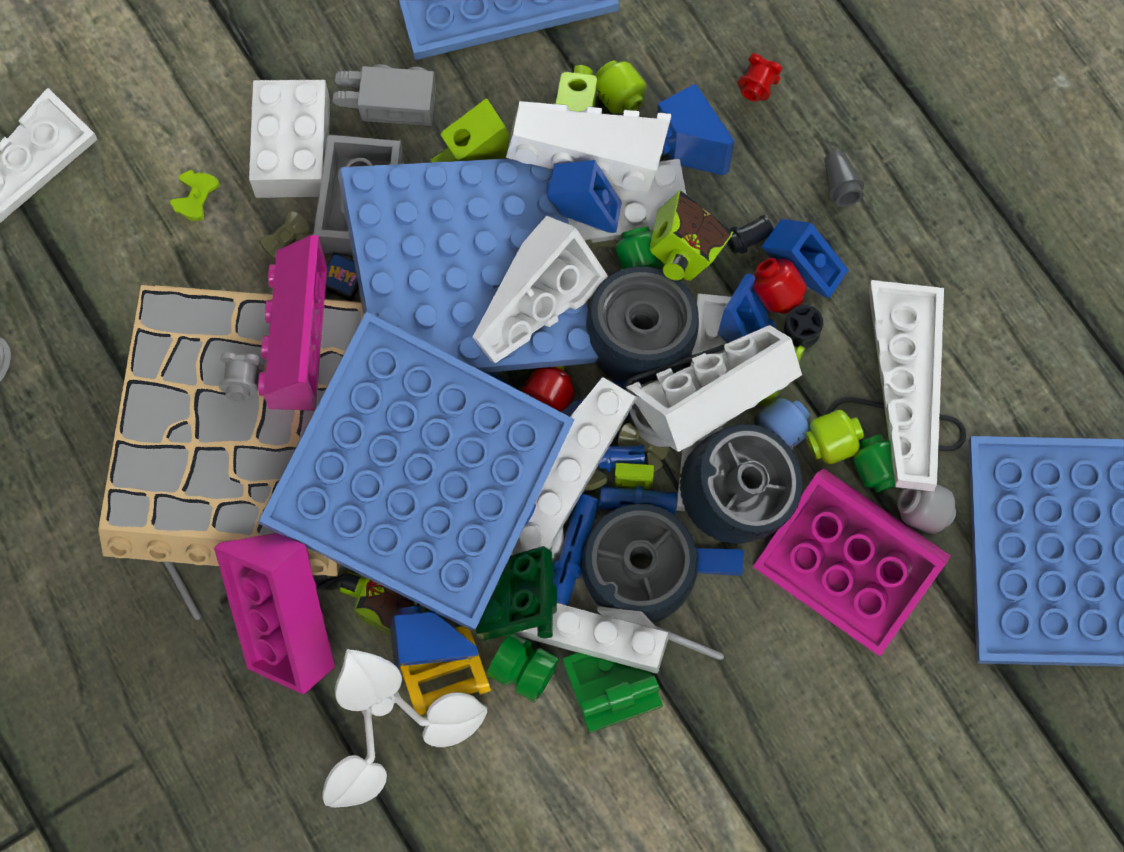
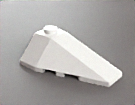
(545, 279)

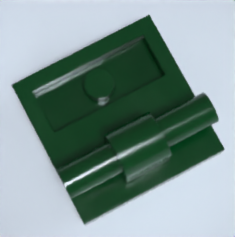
(522, 597)

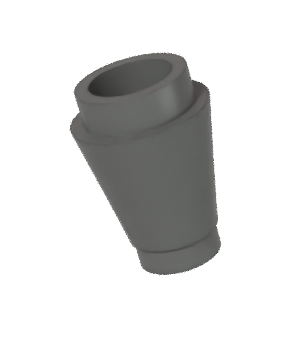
(842, 180)

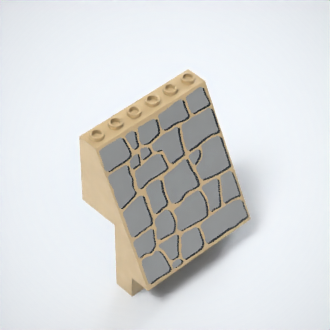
(183, 454)

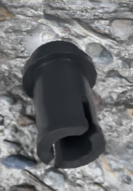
(749, 234)

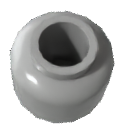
(927, 509)

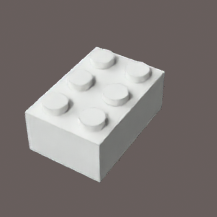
(288, 137)

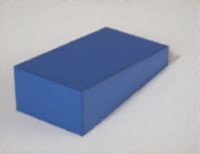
(720, 561)

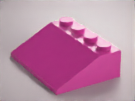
(851, 561)

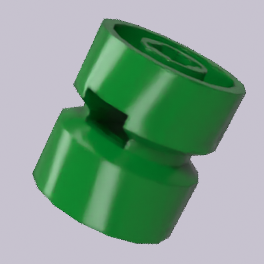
(523, 667)

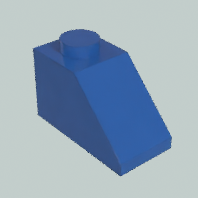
(585, 195)
(809, 253)
(426, 639)

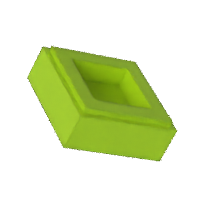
(633, 474)

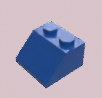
(696, 133)

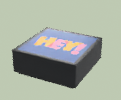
(341, 277)

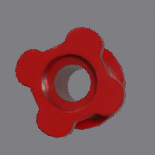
(759, 78)

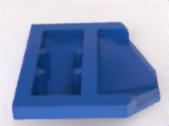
(743, 313)

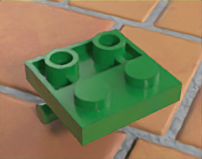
(610, 690)

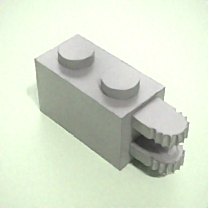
(389, 94)

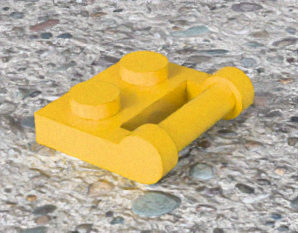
(422, 673)

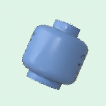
(786, 420)

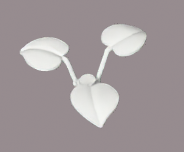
(372, 686)

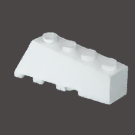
(622, 146)
(717, 387)

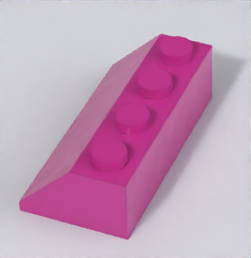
(295, 326)
(276, 609)

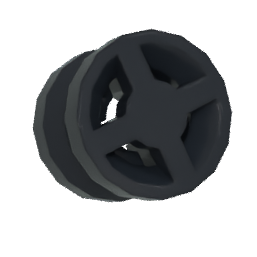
(806, 318)

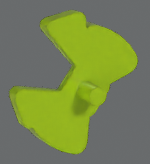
(192, 206)

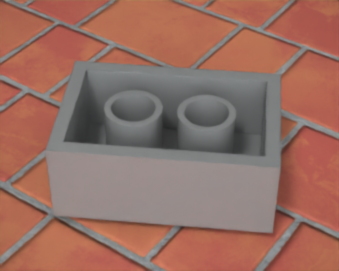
(346, 152)

